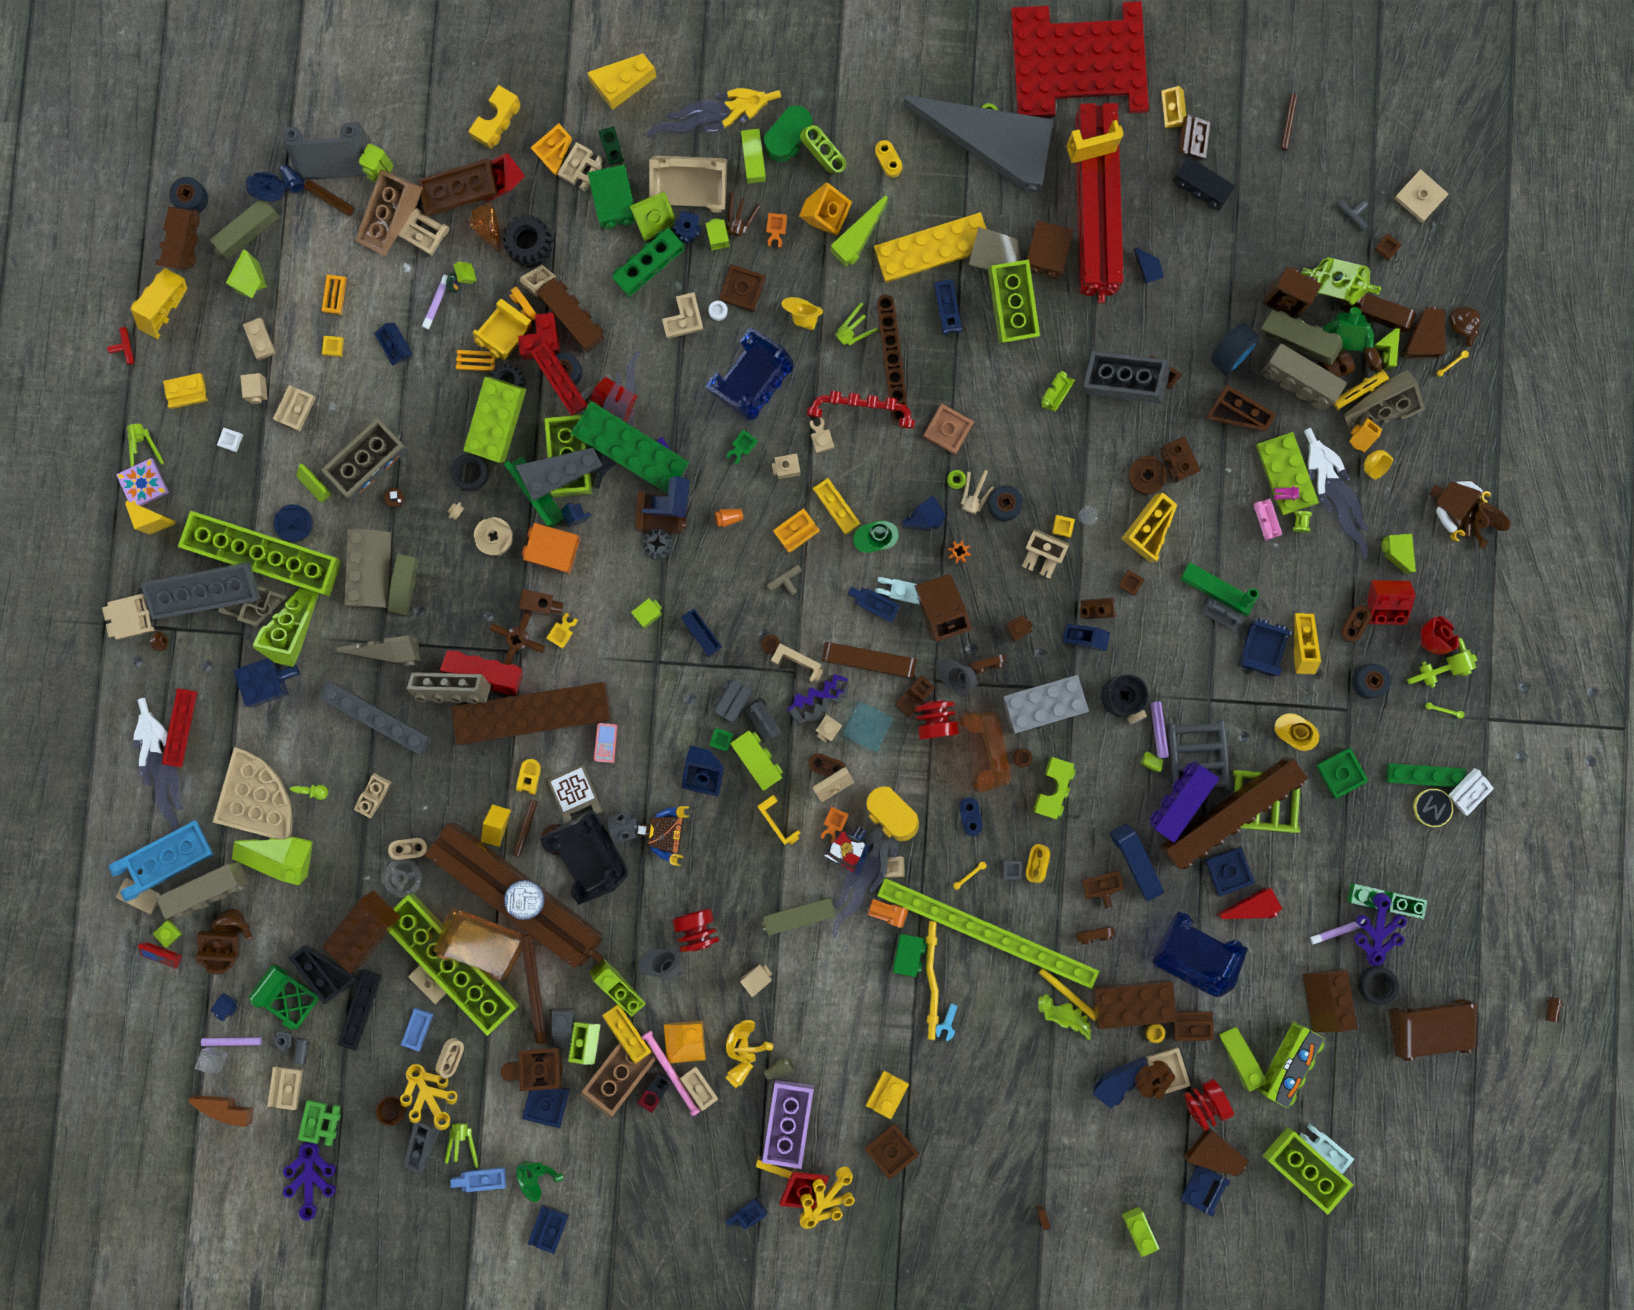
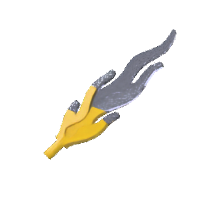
(725, 113)

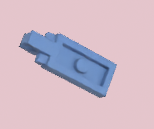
(481, 1179)

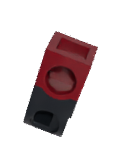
(654, 1092)

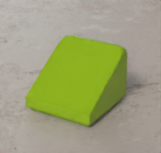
(1151, 762)

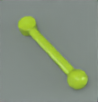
(1459, 714)

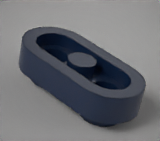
(969, 817)

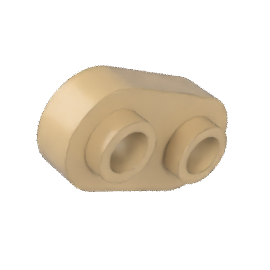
(408, 847)
(450, 1056)

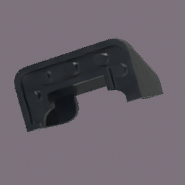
(588, 856)

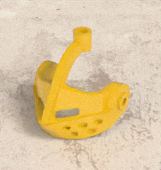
(742, 1032)

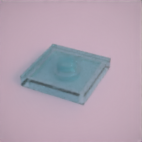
(868, 726)

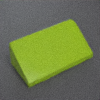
(312, 483)

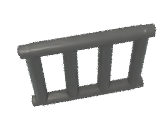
(1221, 745)

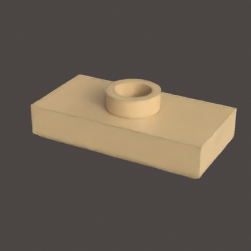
(427, 984)

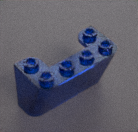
(753, 375)

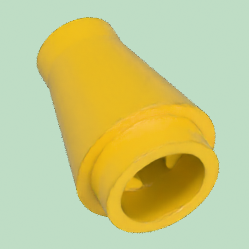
(738, 1074)

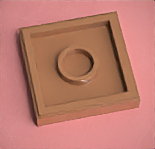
(948, 429)

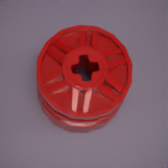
(936, 720)
(695, 930)
(1208, 1104)

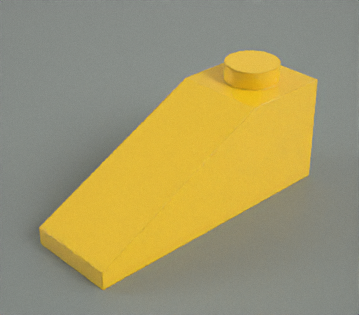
(1306, 644)

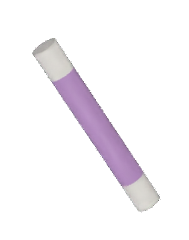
(435, 303)
(1335, 932)

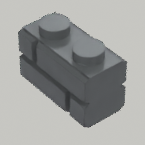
(733, 700)

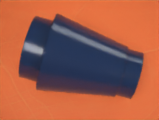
(291, 179)

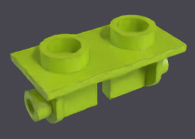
(1055, 396)

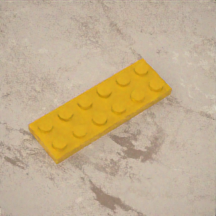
(928, 248)

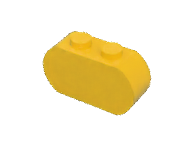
(892, 814)

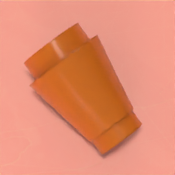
(726, 517)

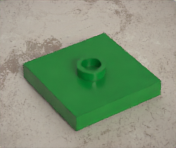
(1342, 773)

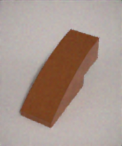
(223, 1109)

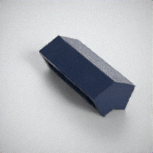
(701, 632)

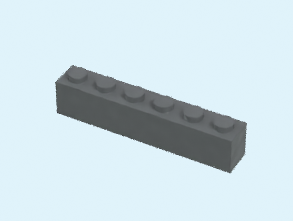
(375, 717)

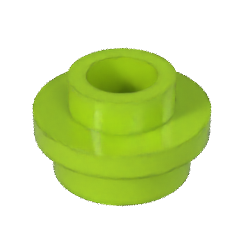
(956, 473)

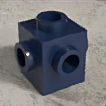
(687, 220)

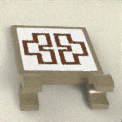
(574, 792)

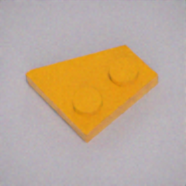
(553, 148)

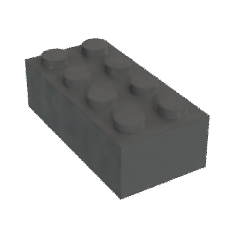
(1127, 377)

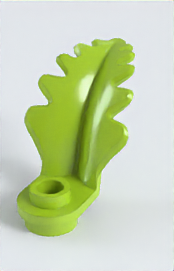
(1064, 1015)

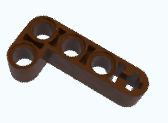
(1382, 312)

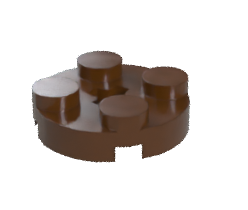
(1154, 467)
(1163, 1079)

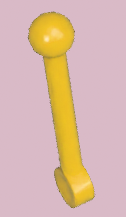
(1463, 355)
(982, 865)

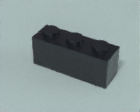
(1203, 183)

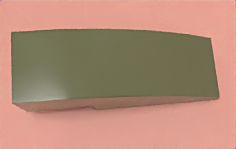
(402, 584)

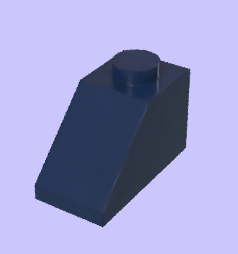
(1086, 637)

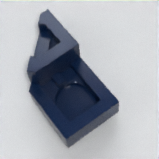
(1149, 265)
(748, 1214)

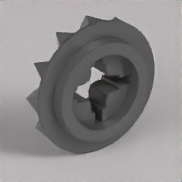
(661, 552)

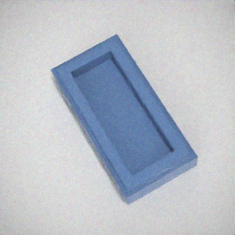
(417, 1029)

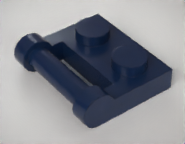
(1199, 1186)

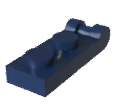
(947, 306)

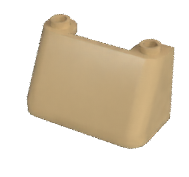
(690, 180)

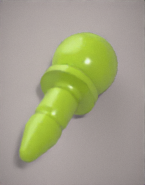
(318, 792)

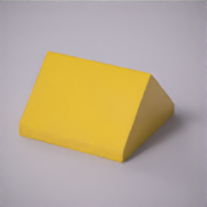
(147, 520)

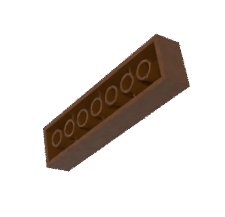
(531, 713)
(1234, 812)

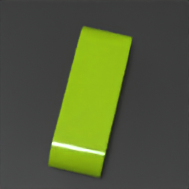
(831, 151)

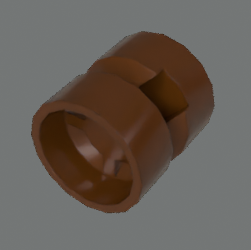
(1341, 366)

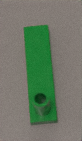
(1219, 589)

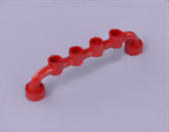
(855, 401)

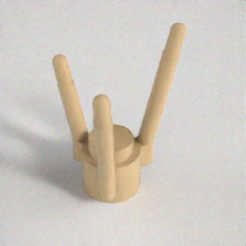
(972, 503)

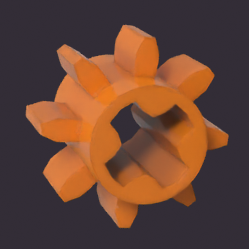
(954, 554)

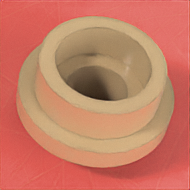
(455, 511)

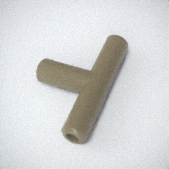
(785, 579)

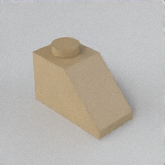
(756, 979)

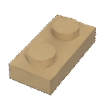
(259, 339)
(698, 1088)

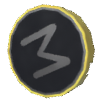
(1433, 807)

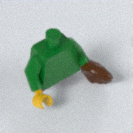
(1356, 336)

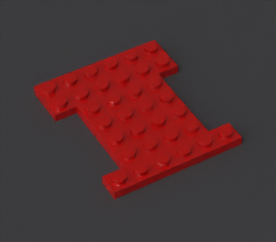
(1077, 59)

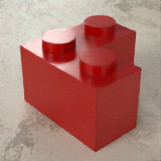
(546, 331)

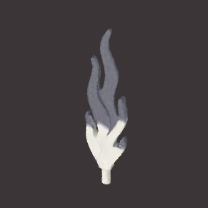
(1328, 483)
(151, 732)

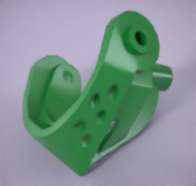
(529, 1185)

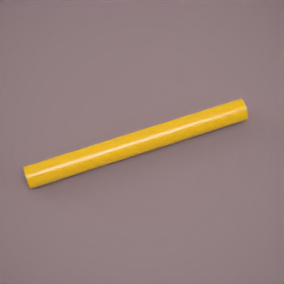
(1067, 993)

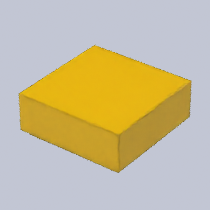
(332, 346)
(1063, 526)

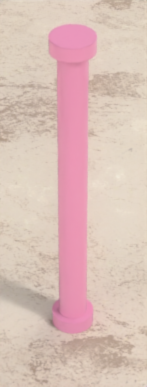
(671, 1073)

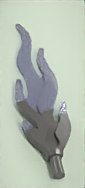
(875, 863)

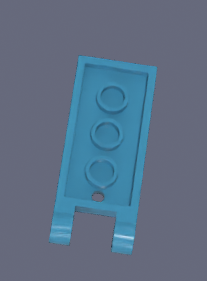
(163, 859)

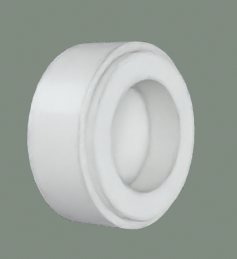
(718, 310)

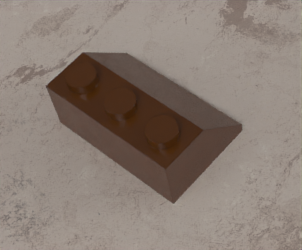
(1330, 1001)

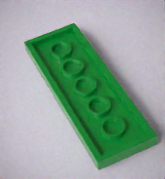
(628, 446)

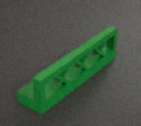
(545, 505)

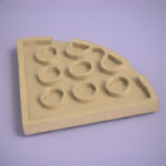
(254, 798)

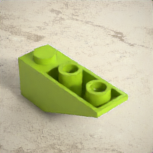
(616, 987)

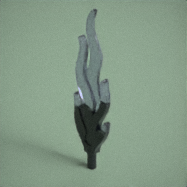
(619, 410)

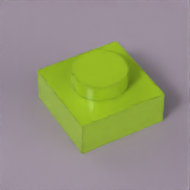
(465, 272)
(167, 933)

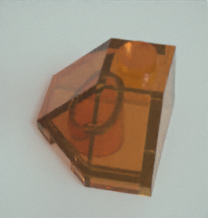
(485, 225)

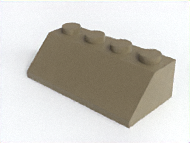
(368, 568)

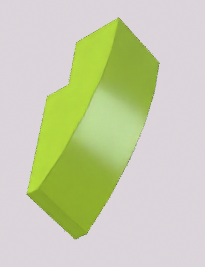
(753, 156)

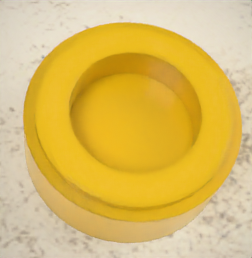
(1155, 1033)

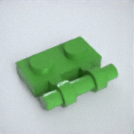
(313, 1121)

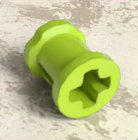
(1302, 521)

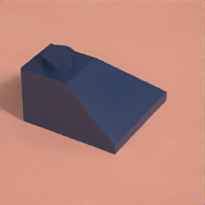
(702, 772)

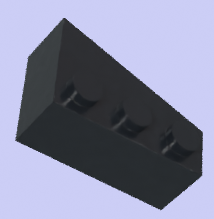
(321, 973)

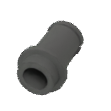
(301, 1050)

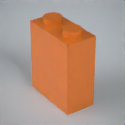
(551, 548)

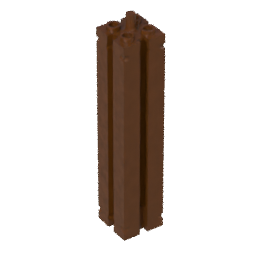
(490, 878)

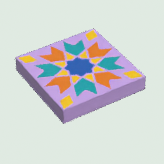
(142, 483)

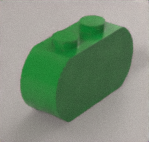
(784, 136)

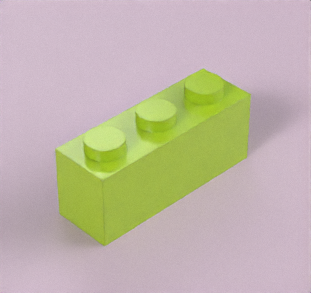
(757, 760)

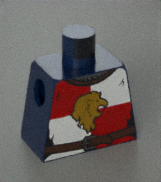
(849, 850)

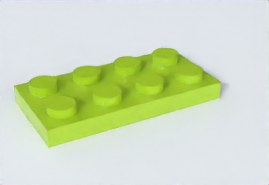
(1287, 469)

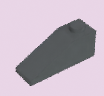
(421, 1142)

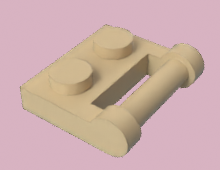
(421, 237)

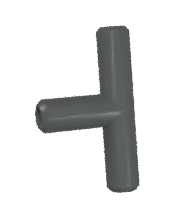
(1353, 214)

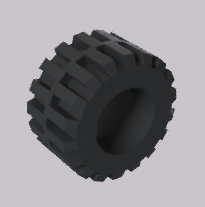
(521, 227)

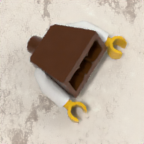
(1456, 504)

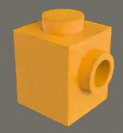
(1365, 435)

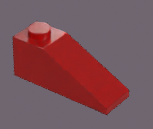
(1259, 905)

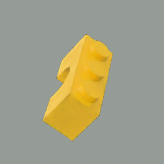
(489, 131)

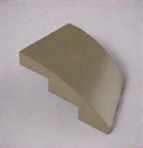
(993, 249)
(255, 611)

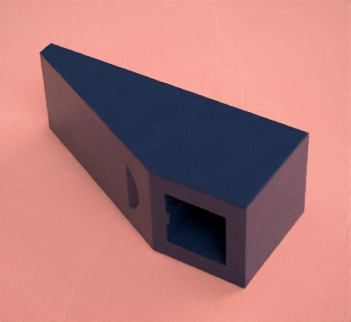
(1116, 1082)

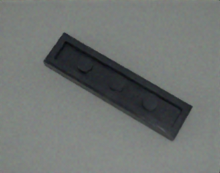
(359, 1010)

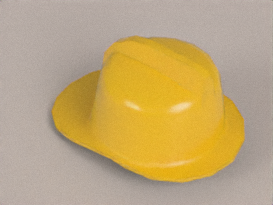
(803, 313)
(1297, 731)

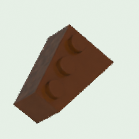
(180, 238)
(1239, 411)

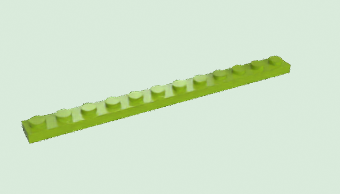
(988, 933)

